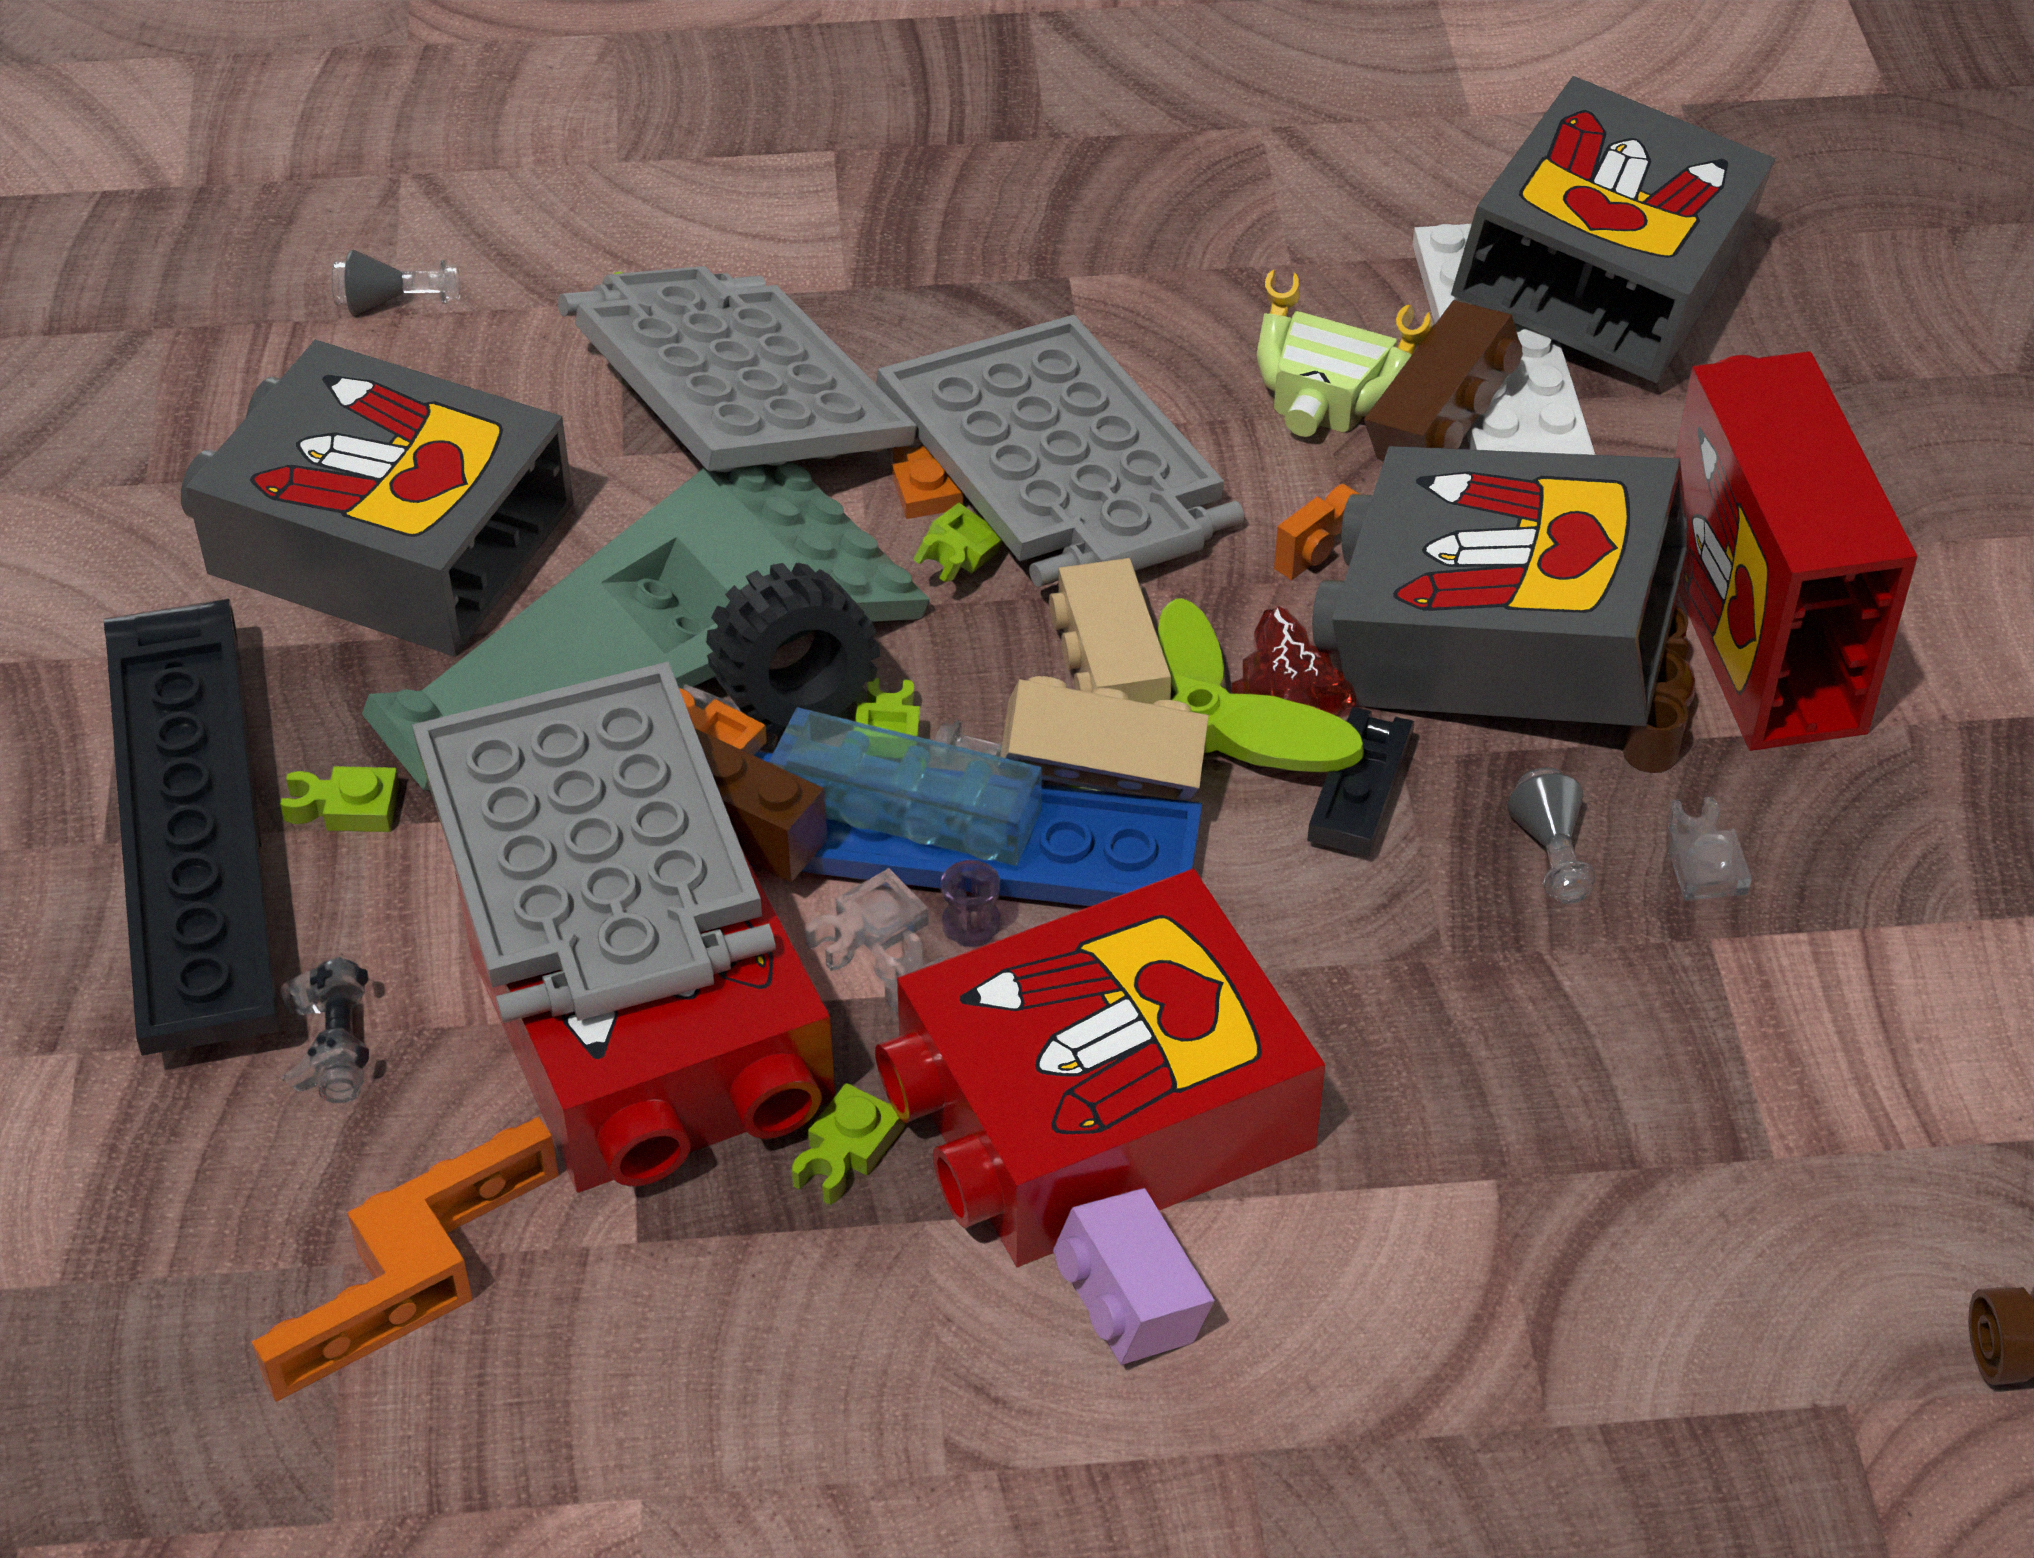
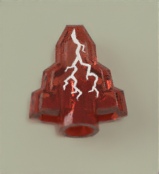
(1292, 667)

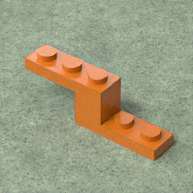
(409, 1256)

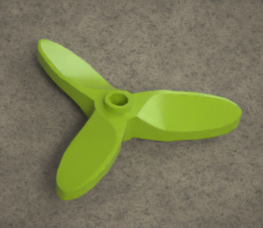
(1247, 726)

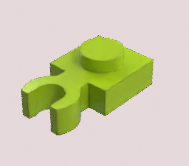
(958, 541)
(890, 710)
(349, 801)
(847, 1135)

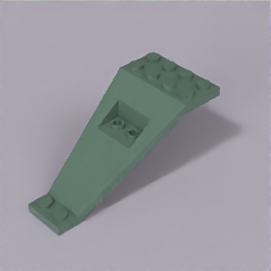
(655, 594)

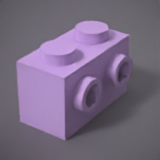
(1132, 1276)

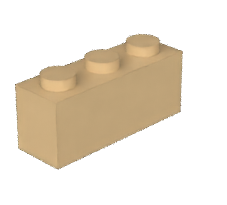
(1109, 631)
(1105, 739)

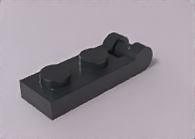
(1357, 796)

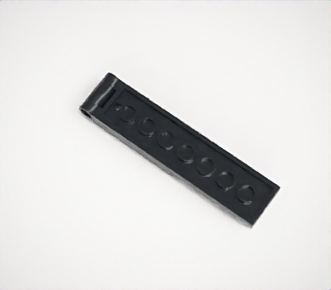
(189, 829)

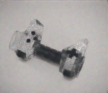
(335, 1056)

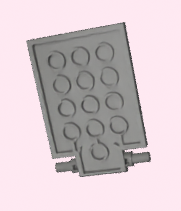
(735, 368)
(1060, 449)
(591, 845)

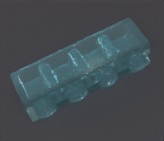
(914, 785)

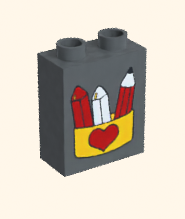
(1612, 227)
(380, 495)
(1509, 584)

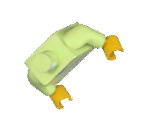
(1325, 368)

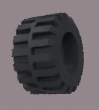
(768, 614)

